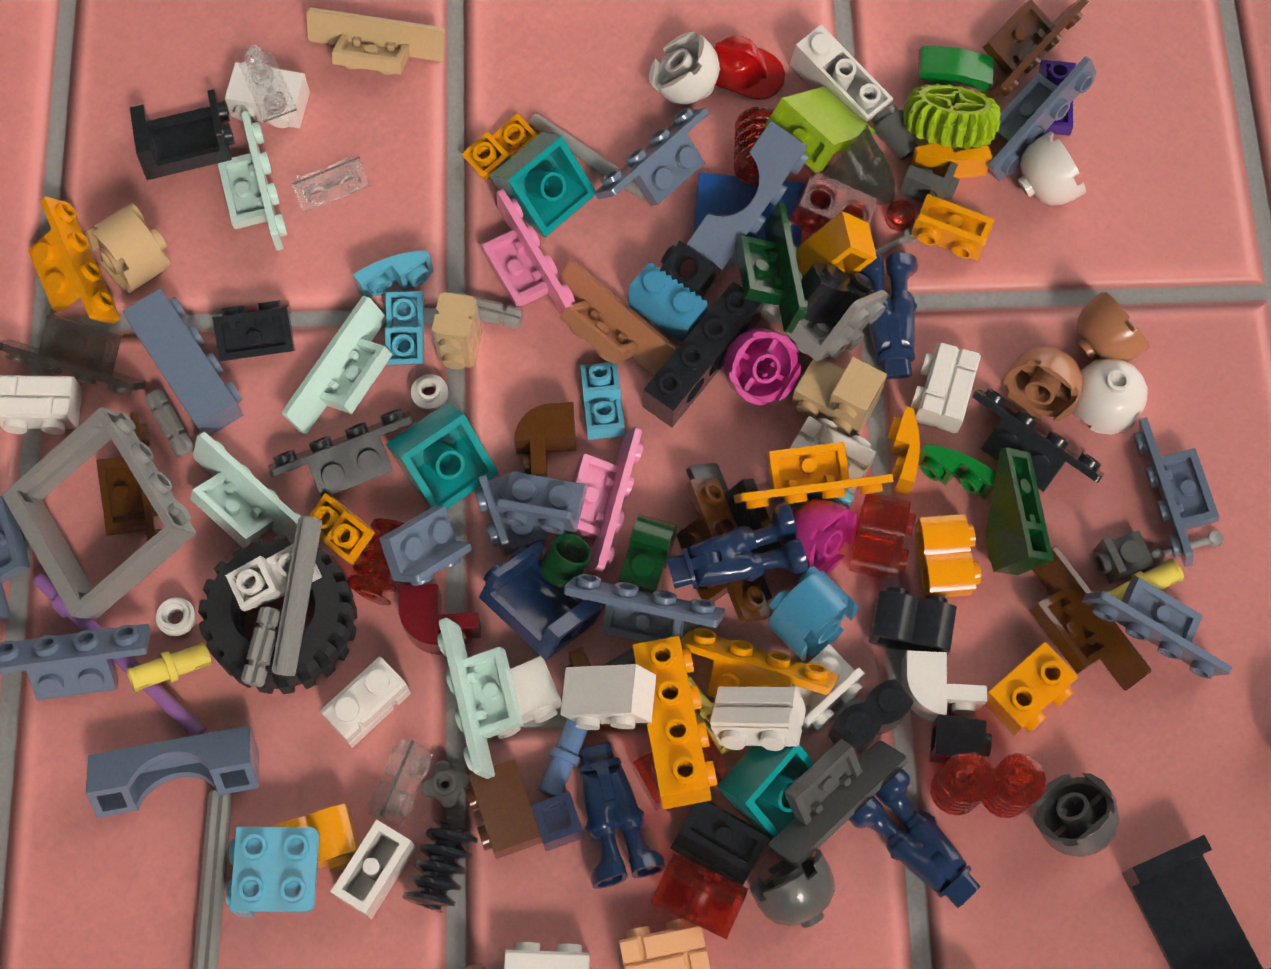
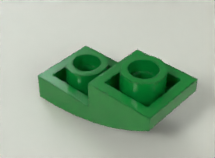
(951, 64)
(944, 464)

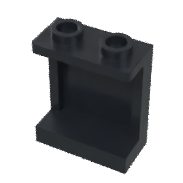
(182, 139)

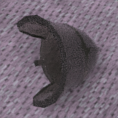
(864, 169)

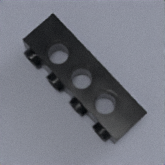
(700, 355)

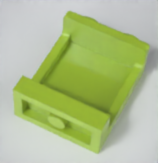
(820, 123)

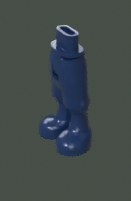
(895, 329)
(731, 558)
(612, 806)
(923, 847)

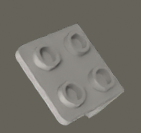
(824, 341)

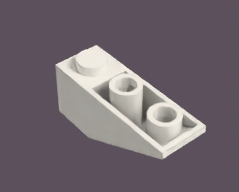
(825, 62)

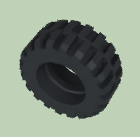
(321, 641)

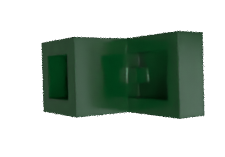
(647, 552)

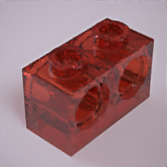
(832, 199)

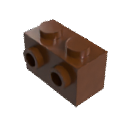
(504, 810)

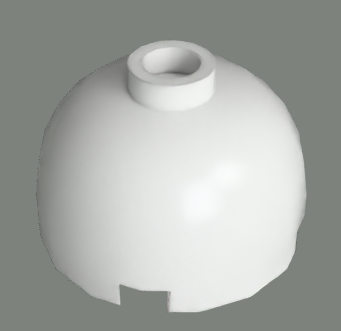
(686, 70)
(1049, 172)
(1111, 396)

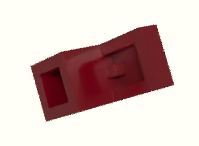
(420, 615)

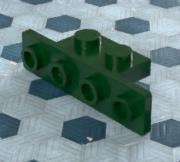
(771, 269)

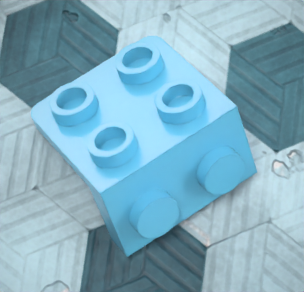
(273, 870)

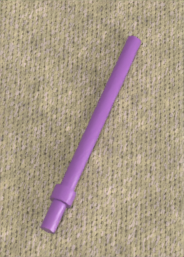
(156, 692)

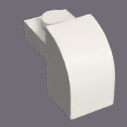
(926, 683)

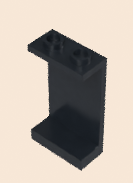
(1189, 910)

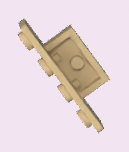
(374, 41)

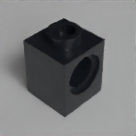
(704, 273)
(958, 735)

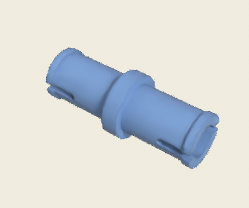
(562, 759)

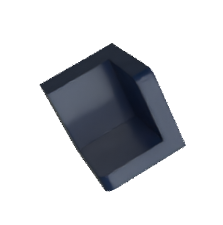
(557, 821)

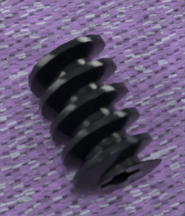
(440, 866)

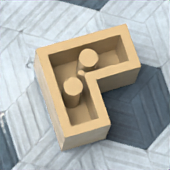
(839, 394)

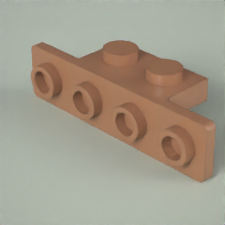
(610, 323)

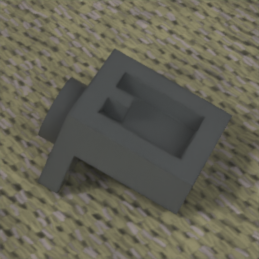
(923, 181)
(1122, 557)

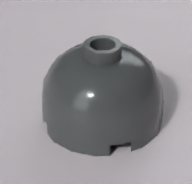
(1077, 815)
(796, 894)

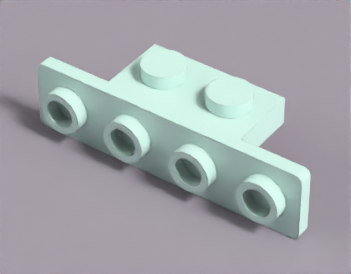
(246, 186)
(343, 369)
(237, 498)
(483, 695)

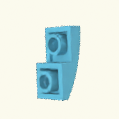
(405, 268)
(405, 327)
(602, 400)

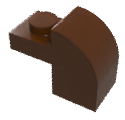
(545, 430)

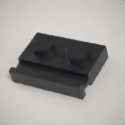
(720, 841)

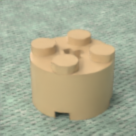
(128, 248)

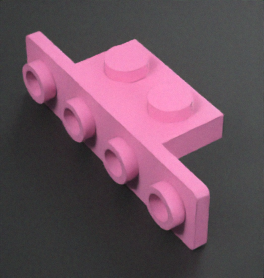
(520, 262)
(606, 490)

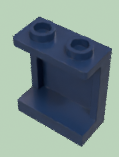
(535, 606)

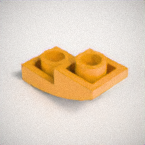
(494, 150)
(970, 162)
(907, 447)
(341, 528)

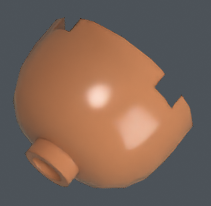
(1108, 331)
(1045, 383)

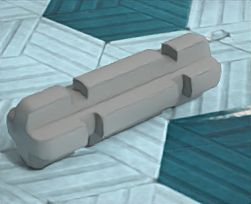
(495, 312)
(169, 423)
(261, 647)

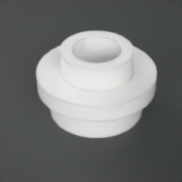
(432, 401)
(170, 607)

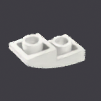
(263, 579)

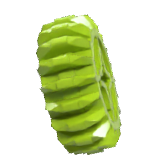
(951, 116)

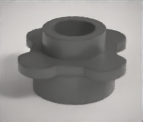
(449, 795)

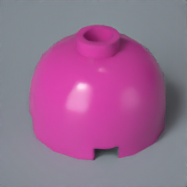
(762, 366)
(823, 530)

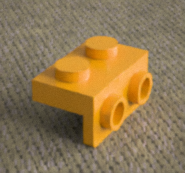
(952, 228)

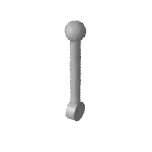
(905, 238)
(1214, 539)

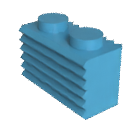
(666, 302)

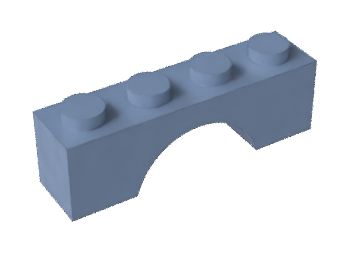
(776, 156)
(124, 777)

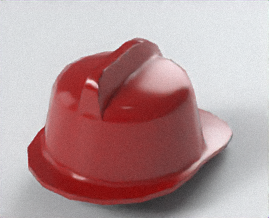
(748, 68)

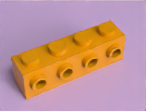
(674, 731)

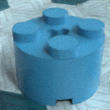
(811, 613)

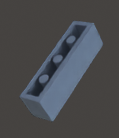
(183, 363)

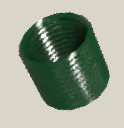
(565, 559)

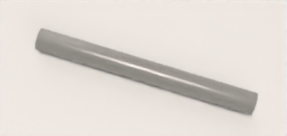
(582, 151)

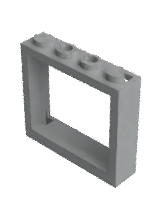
(47, 541)

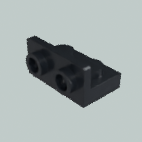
(255, 332)

